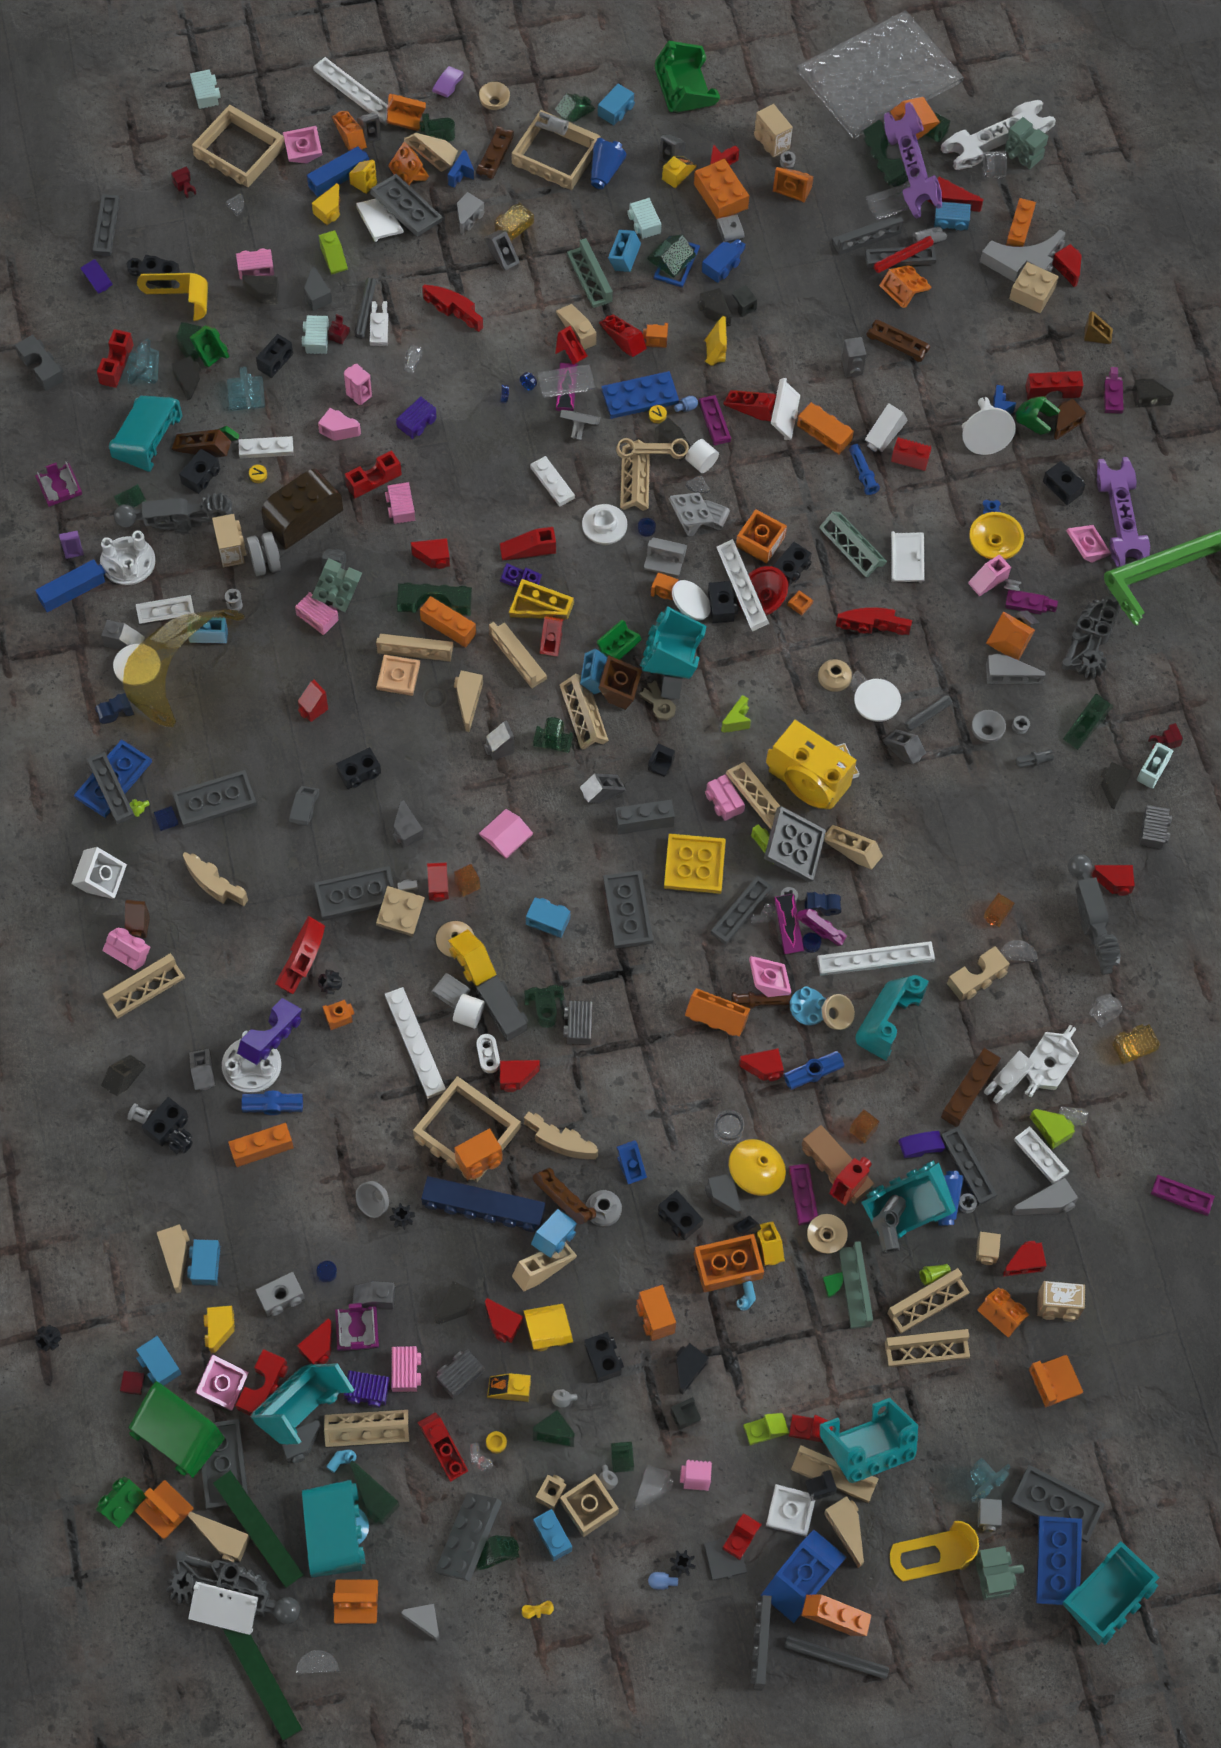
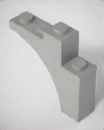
(1011, 260)

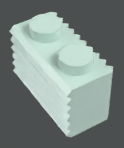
(204, 88)
(645, 218)
(316, 334)
(1154, 765)

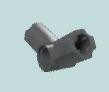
(886, 1223)

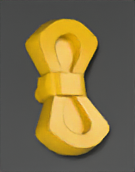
(545, 1608)

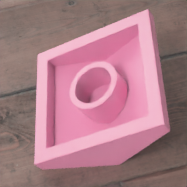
(302, 144)
(1089, 543)
(506, 833)
(770, 977)
(221, 1383)

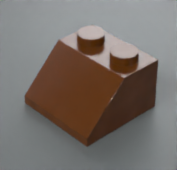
(619, 682)

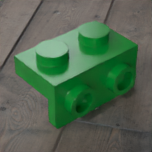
(209, 345)
(618, 641)
(120, 1501)

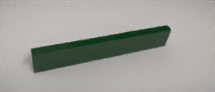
(258, 1529)
(264, 1683)

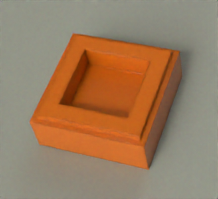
(800, 602)

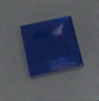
(166, 818)

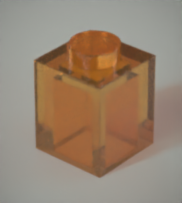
(467, 880)
(998, 910)
(864, 1126)

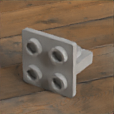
(691, 511)
(665, 557)

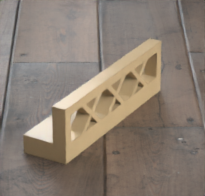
(640, 479)
(414, 647)
(517, 654)
(587, 708)
(754, 792)
(142, 979)
(924, 1294)
(926, 1340)
(366, 1431)
(813, 1464)

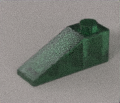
(1088, 721)
(376, 1499)

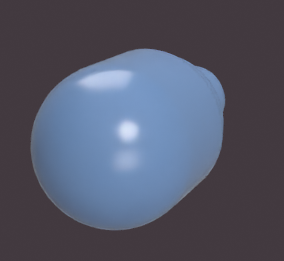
(686, 404)
(661, 1581)

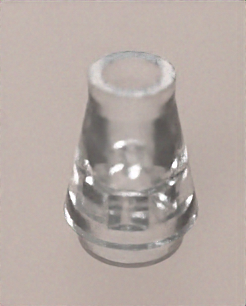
(413, 356)
(1077, 1116)

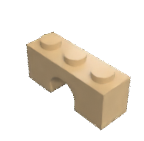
(966, 984)

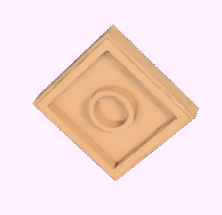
(398, 675)

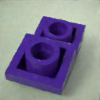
(96, 276)
(512, 575)
(921, 1143)

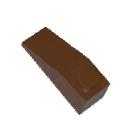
(211, 441)

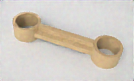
(652, 448)

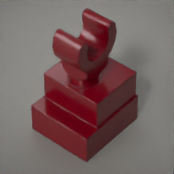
(182, 179)
(338, 331)
(1171, 737)

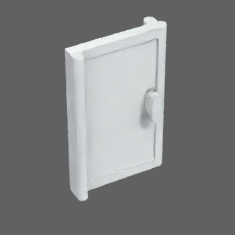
(378, 219)
(785, 409)
(905, 551)
(222, 1611)

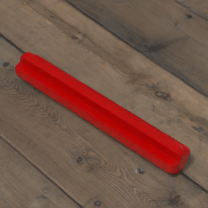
(903, 254)

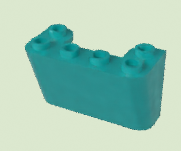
(673, 645)
(924, 1193)
(873, 1445)
(333, 1529)
(1111, 1593)

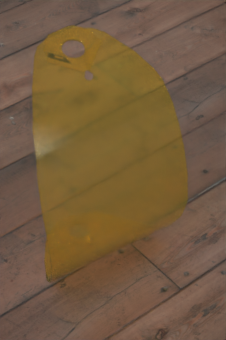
(149, 663)

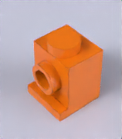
(656, 335)
(663, 586)
(337, 1020)

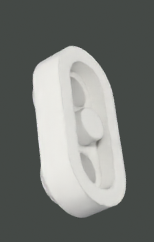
(488, 1054)

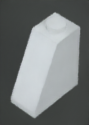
(885, 428)

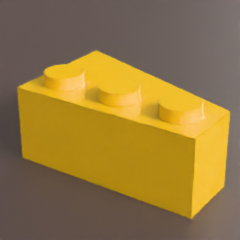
(538, 601)

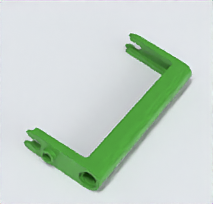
(1120, 577)

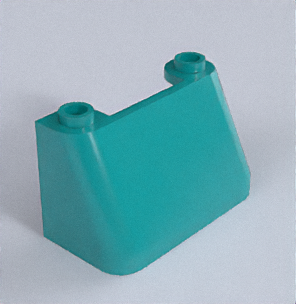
(144, 430)
(876, 1032)

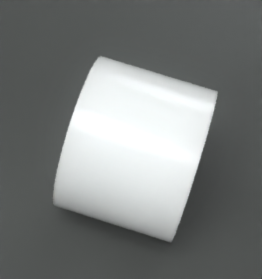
(702, 456)
(468, 1011)

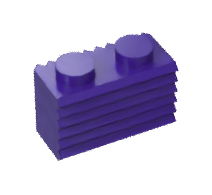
(416, 418)
(368, 1389)

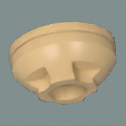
(491, 91)
(834, 682)
(844, 1012)

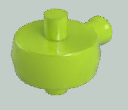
(138, 807)

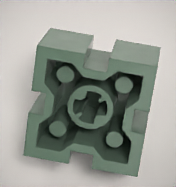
(1026, 143)
(336, 585)
(995, 1574)

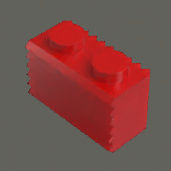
(911, 454)

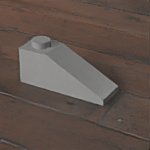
(1007, 670)
(1048, 1201)

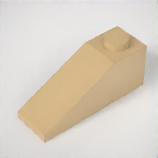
(435, 150)
(580, 324)
(468, 693)
(854, 846)
(175, 1251)
(540, 1267)
(845, 1522)
(226, 1540)

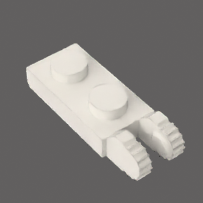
(379, 326)
(1010, 1075)

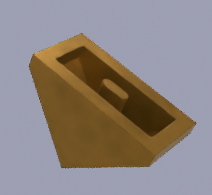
(1097, 330)

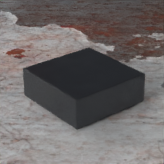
(747, 1226)

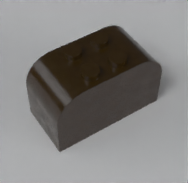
(301, 507)

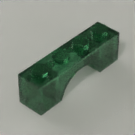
(893, 168)
(412, 596)

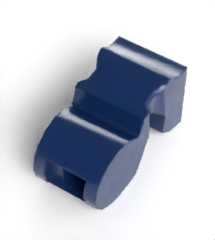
(109, 711)
(828, 904)

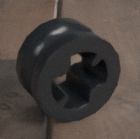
(134, 261)

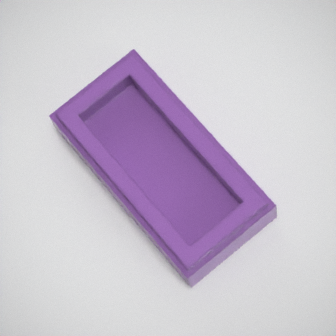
(71, 544)

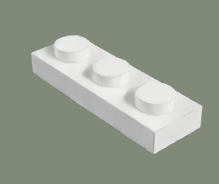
(266, 447)
(552, 481)
(164, 609)
(1041, 1155)

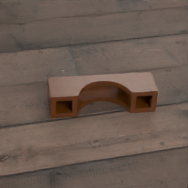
(970, 1087)

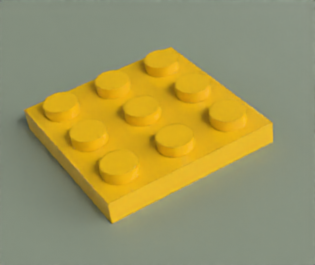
(694, 863)

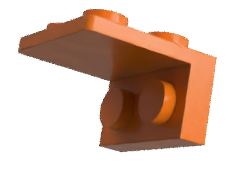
(903, 283)
(1055, 1380)

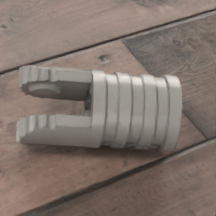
(554, 124)
(936, 234)

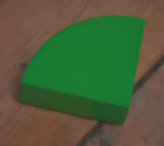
(231, 434)
(833, 1283)

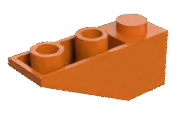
(349, 130)

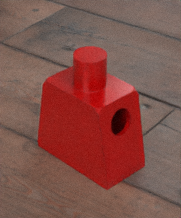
(850, 1180)

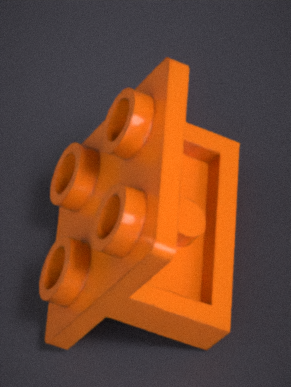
(404, 111)
(408, 165)
(1003, 1311)
(163, 1509)
(355, 1601)

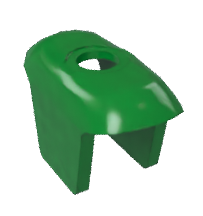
(1029, 416)

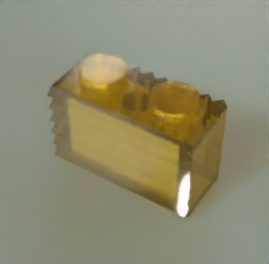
(515, 220)
(1136, 1043)

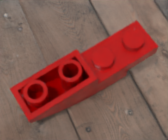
(450, 302)
(866, 619)
(302, 955)

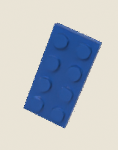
(639, 394)
(128, 767)
(1058, 1558)

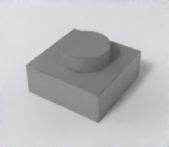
(408, 886)

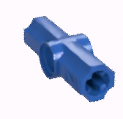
(802, 1074)
(272, 1102)

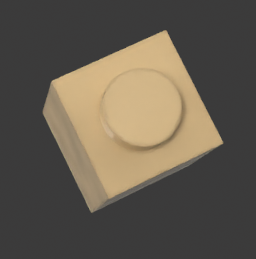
(988, 1248)

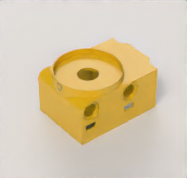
(808, 771)

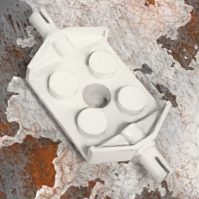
(1058, 1049)

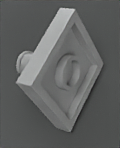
(579, 421)

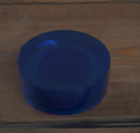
(528, 381)
(504, 393)
(646, 527)
(811, 942)
(326, 1271)

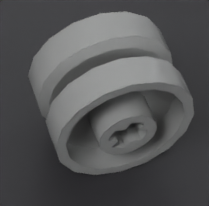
(263, 554)

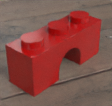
(111, 368)
(1041, 384)
(385, 470)
(272, 1368)

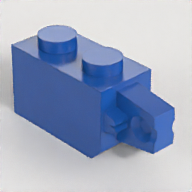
(723, 260)

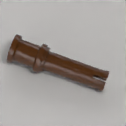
(751, 1000)

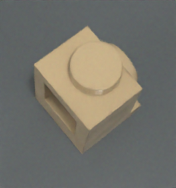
(551, 1483)

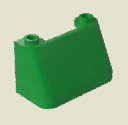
(682, 79)
(175, 1429)

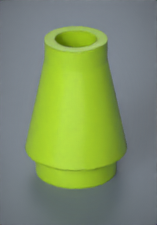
(932, 1273)

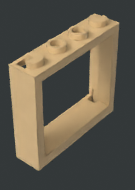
(250, 125)
(573, 133)
(436, 1148)

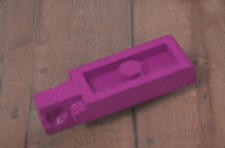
(1113, 392)
(1030, 602)
(821, 927)

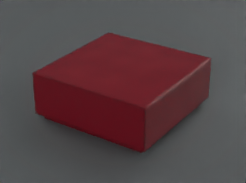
(132, 1382)

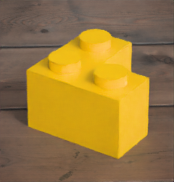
(473, 956)

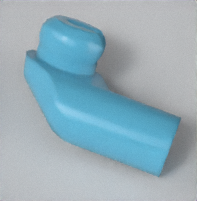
(748, 1297)
(341, 1457)

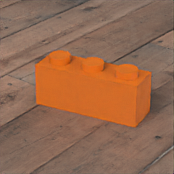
(1021, 223)
(825, 428)
(448, 621)
(717, 1012)
(261, 1144)
(836, 1615)

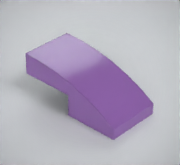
(446, 83)

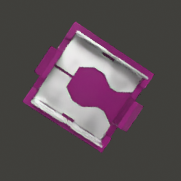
(58, 484)
(356, 1328)

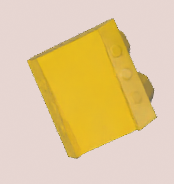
(717, 343)
(548, 1327)

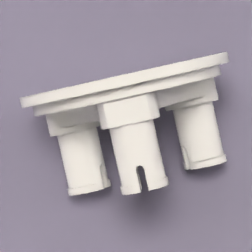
(988, 429)
(127, 559)
(247, 1076)

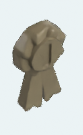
(663, 708)

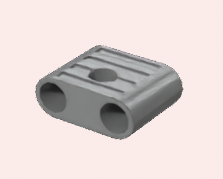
(730, 228)
(718, 513)
(450, 990)

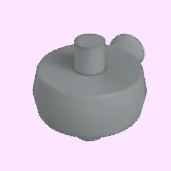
(563, 1398)
(608, 1478)

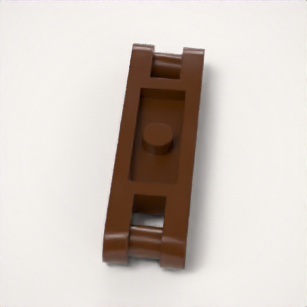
(495, 152)
(898, 340)
(563, 1196)

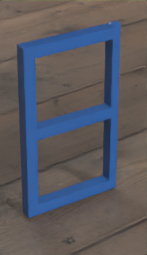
(688, 267)

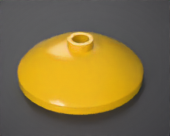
(996, 528)
(751, 1173)

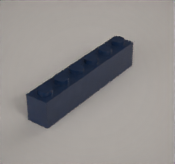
(483, 1204)

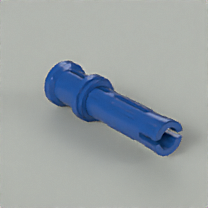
(866, 475)

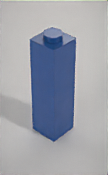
(335, 171)
(70, 585)

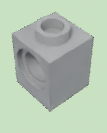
(989, 1514)

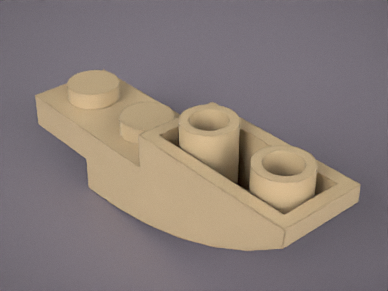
(208, 879)
(564, 1143)

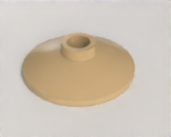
(445, 933)
(827, 1224)

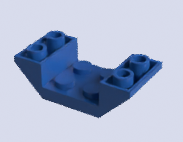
(803, 1575)

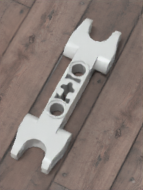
(973, 146)

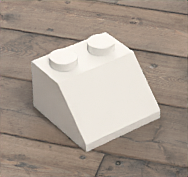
(99, 873)

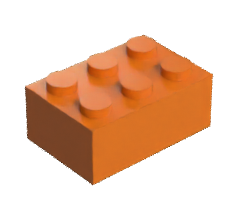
(721, 189)
(728, 1263)

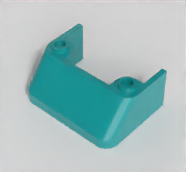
(298, 1398)

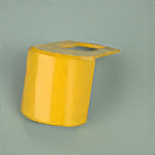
(189, 283)
(955, 1546)

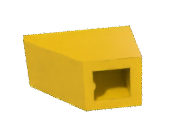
(364, 176)
(220, 1326)

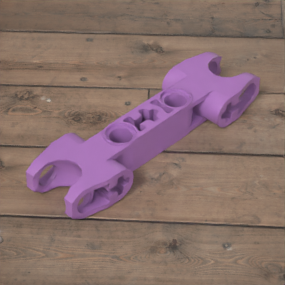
(921, 186)
(1118, 485)

